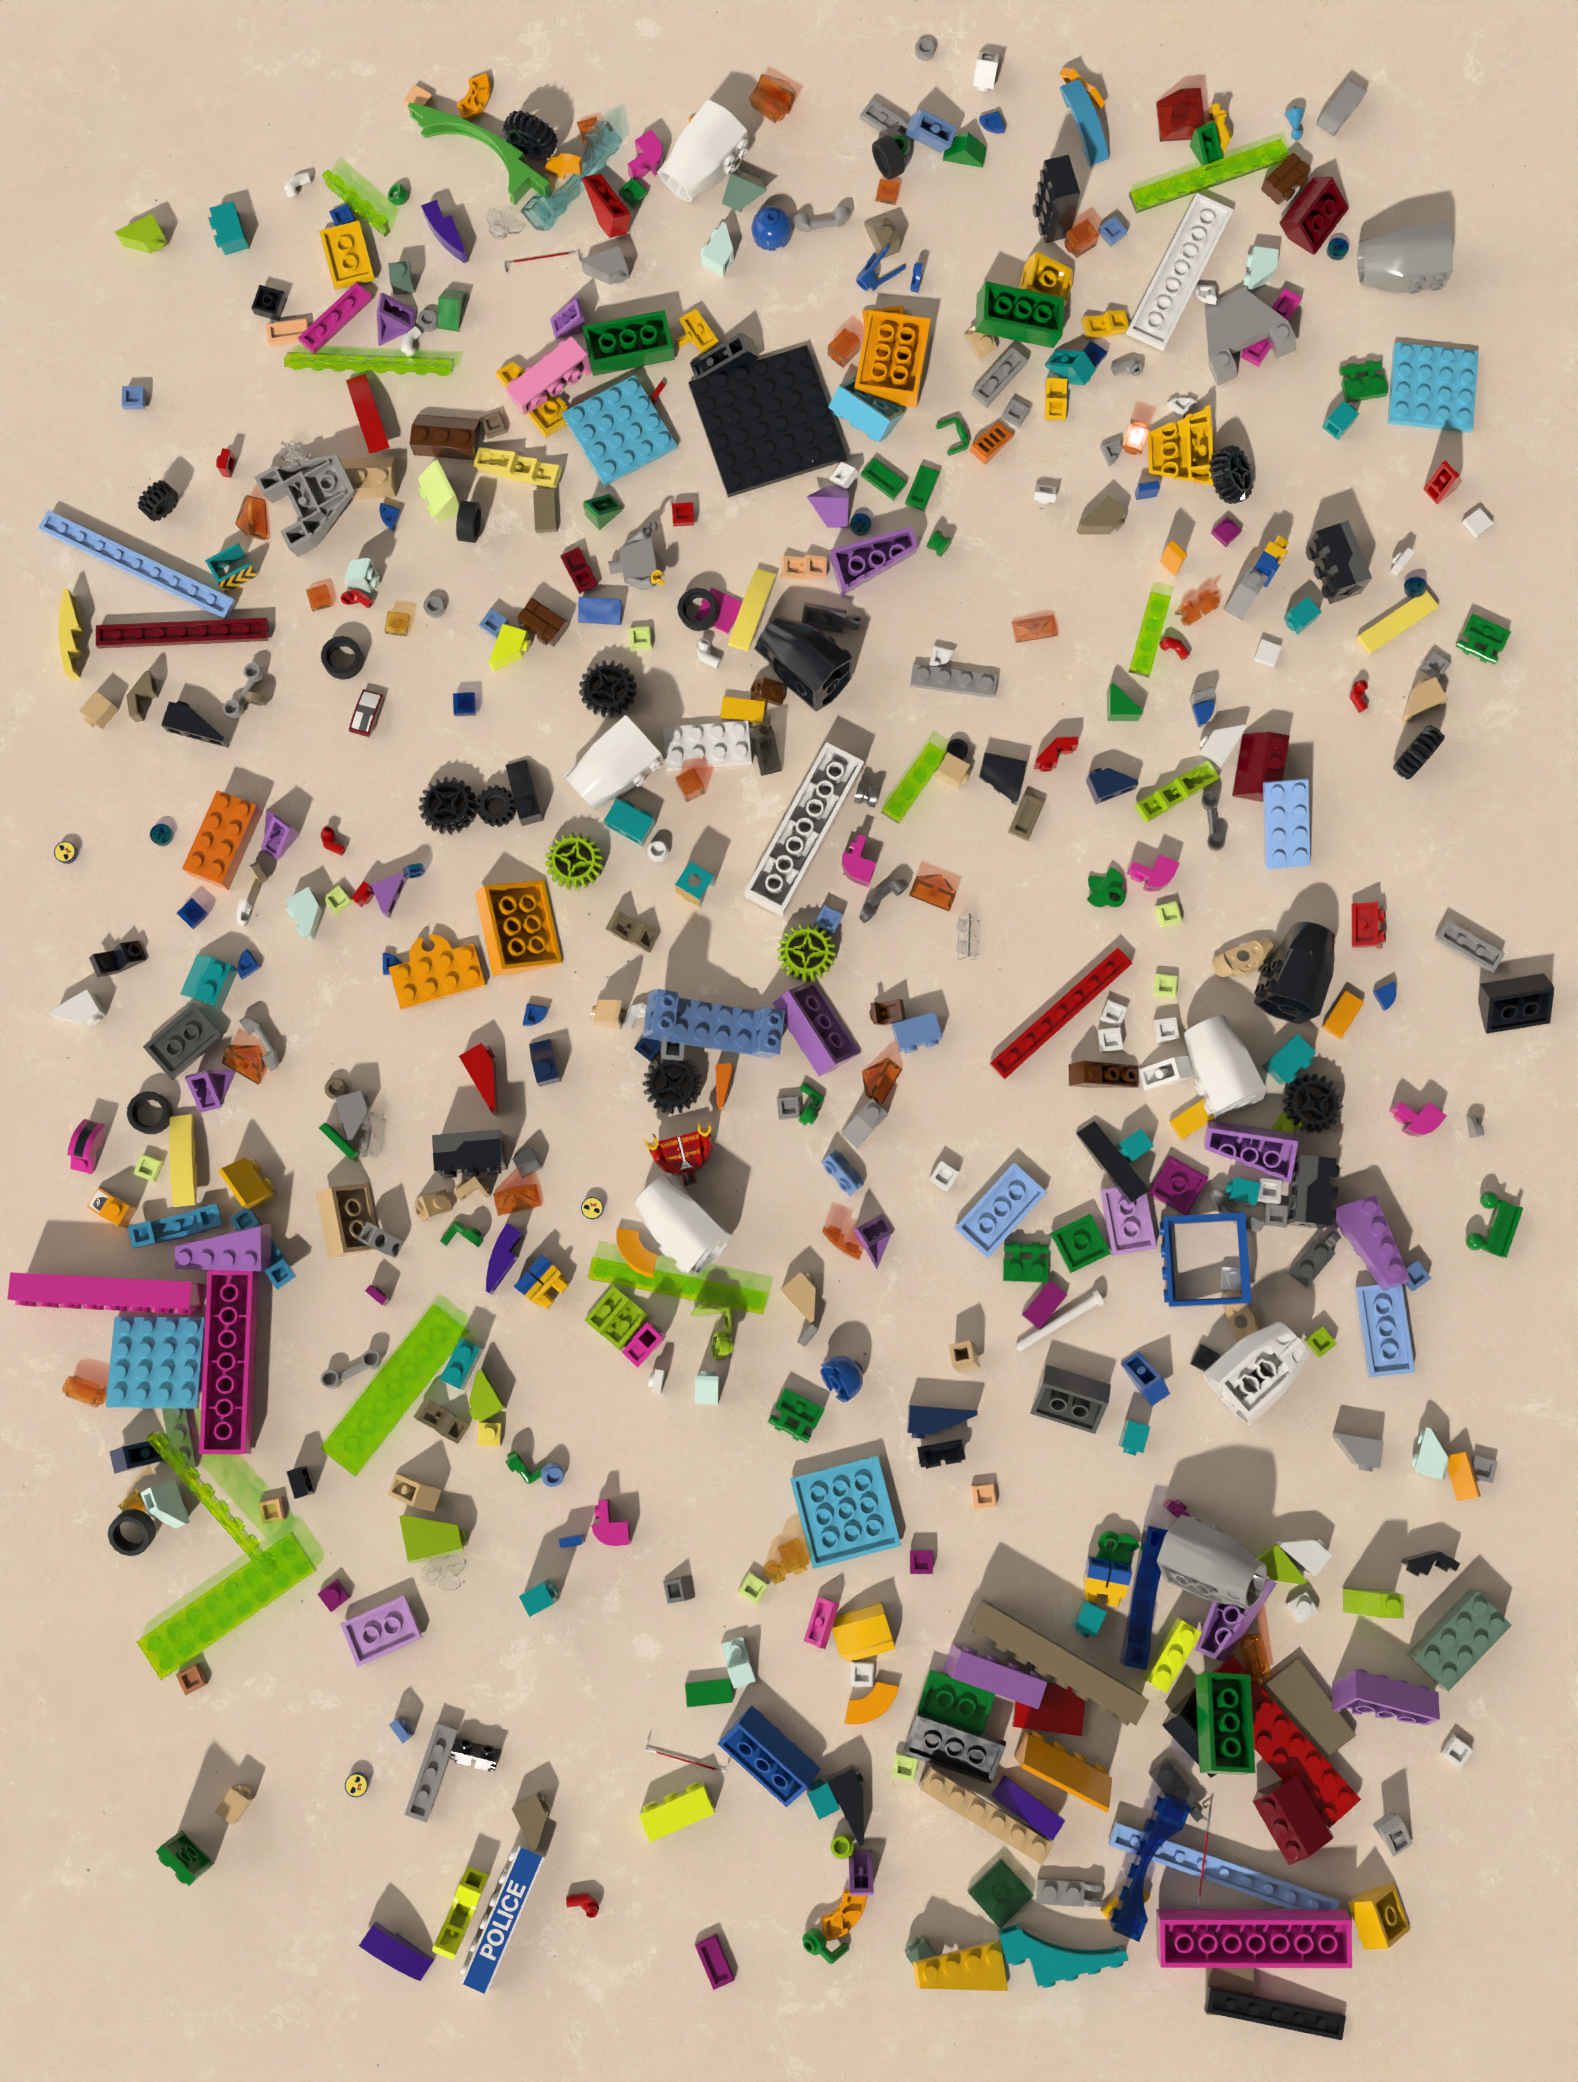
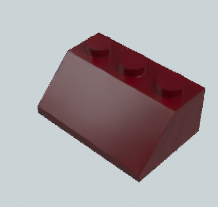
(1314, 214)
(1259, 761)
(1292, 1818)

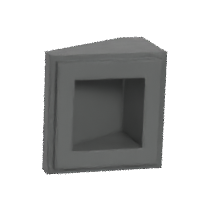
(527, 1162)
(679, 1589)

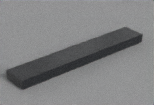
(1274, 2013)

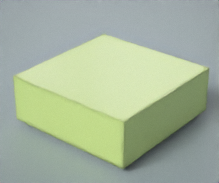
(640, 638)
(337, 899)
(1168, 914)
(1165, 985)
(148, 1167)
(753, 1587)
(904, 1766)

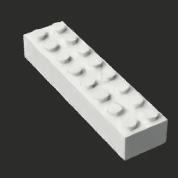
(804, 829)

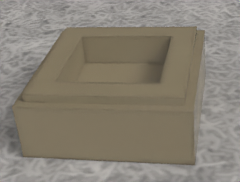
(493, 425)

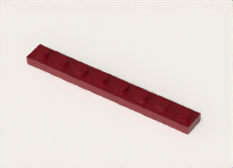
(182, 633)

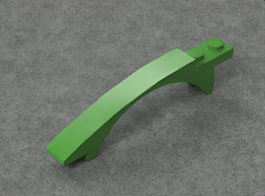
(521, 174)

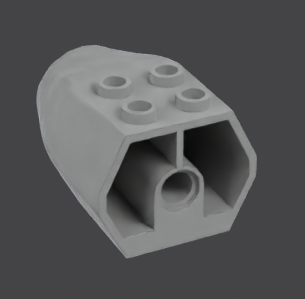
(1407, 259)
(1210, 1564)

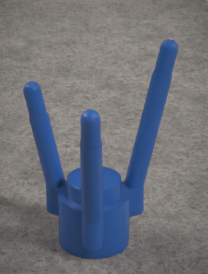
(867, 277)

